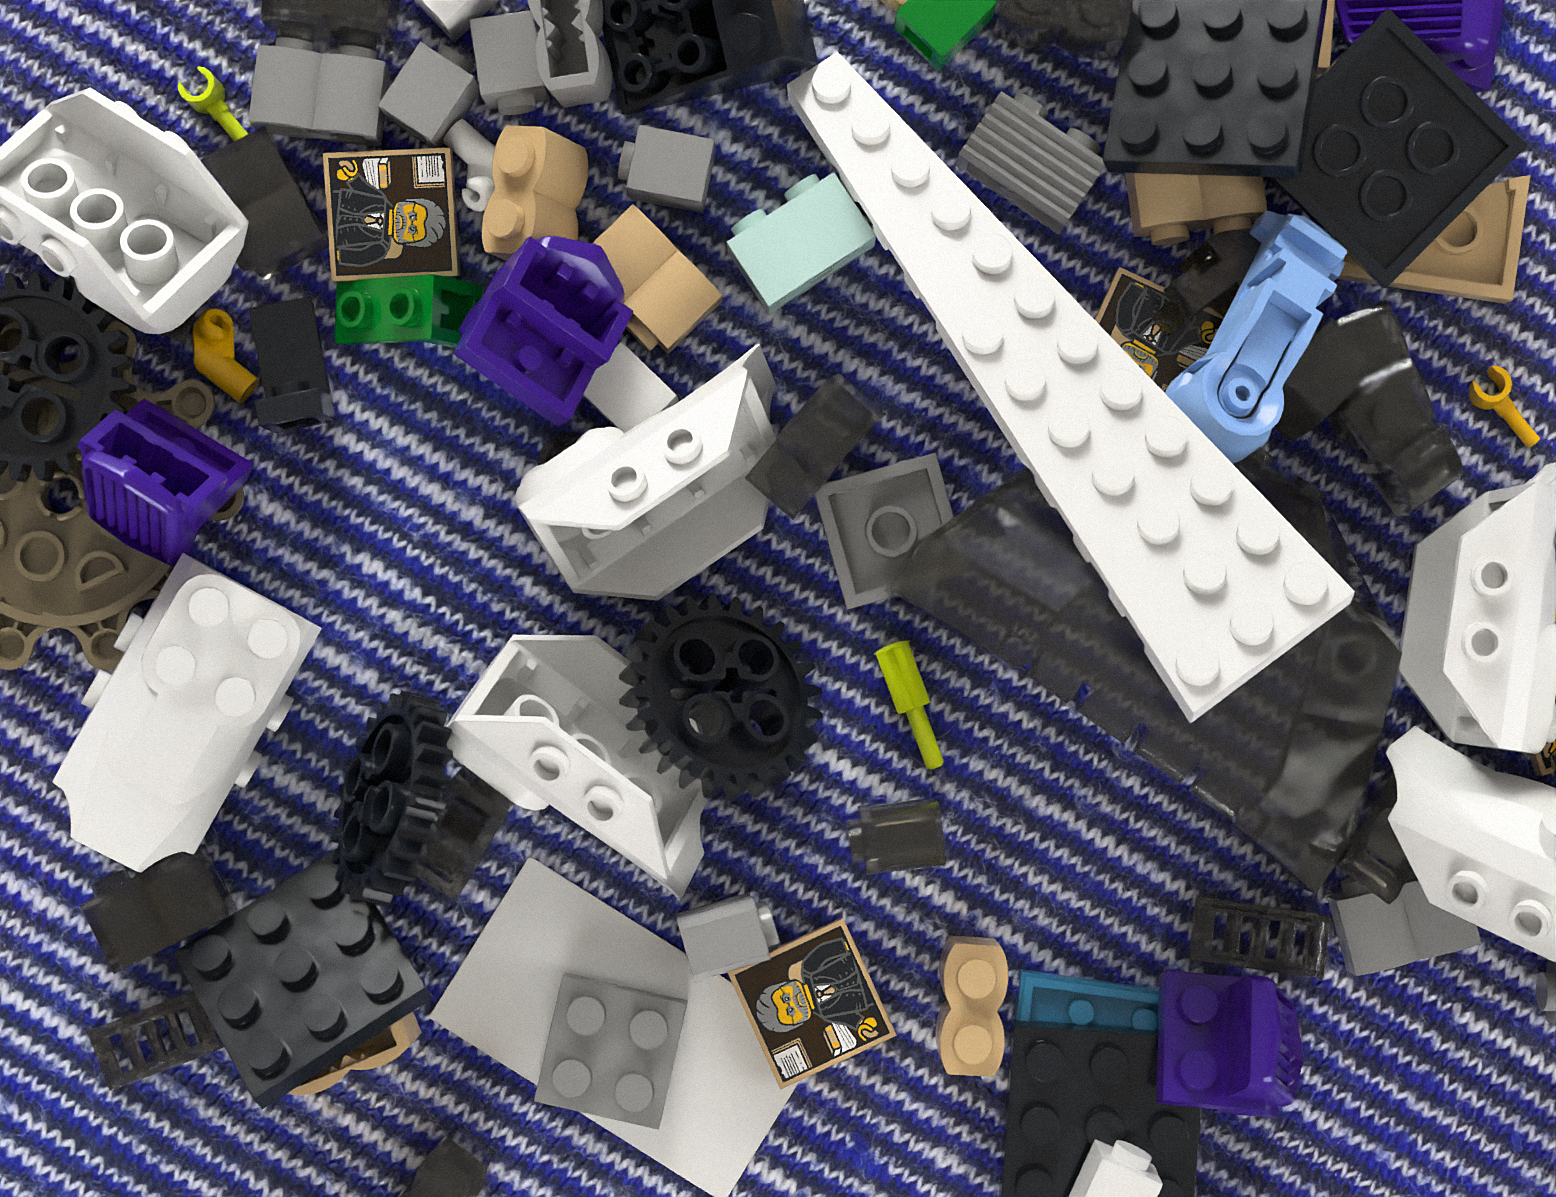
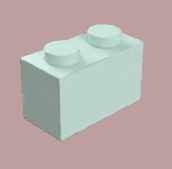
(799, 241)

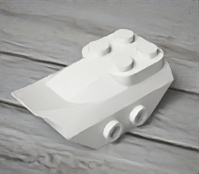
(119, 210)
(663, 498)
(1484, 620)
(180, 715)
(553, 733)
(1478, 840)

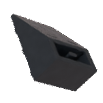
(701, 47)

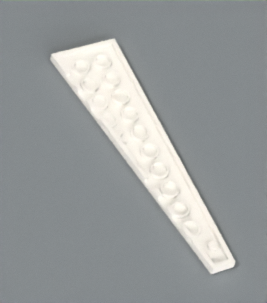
(1151, 502)

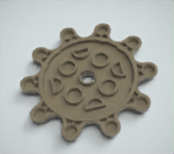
(66, 565)

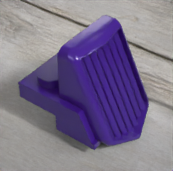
(1456, 30)
(547, 324)
(156, 479)
(1226, 1044)

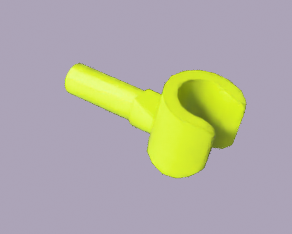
(213, 103)

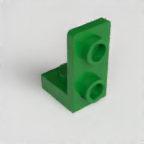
(403, 309)

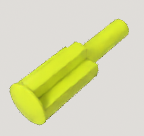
(910, 697)

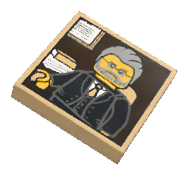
(391, 213)
(1128, 321)
(812, 1003)

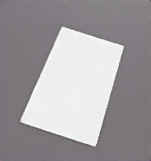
(506, 997)

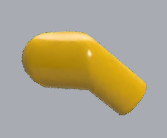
(215, 355)

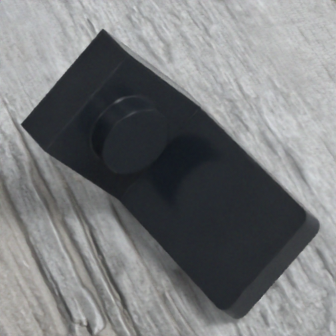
(291, 366)

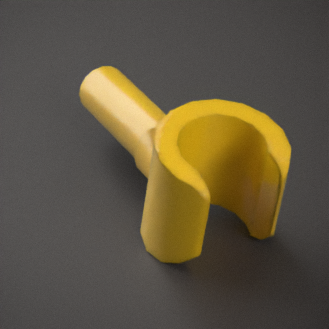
(1503, 404)

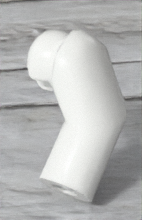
(478, 155)

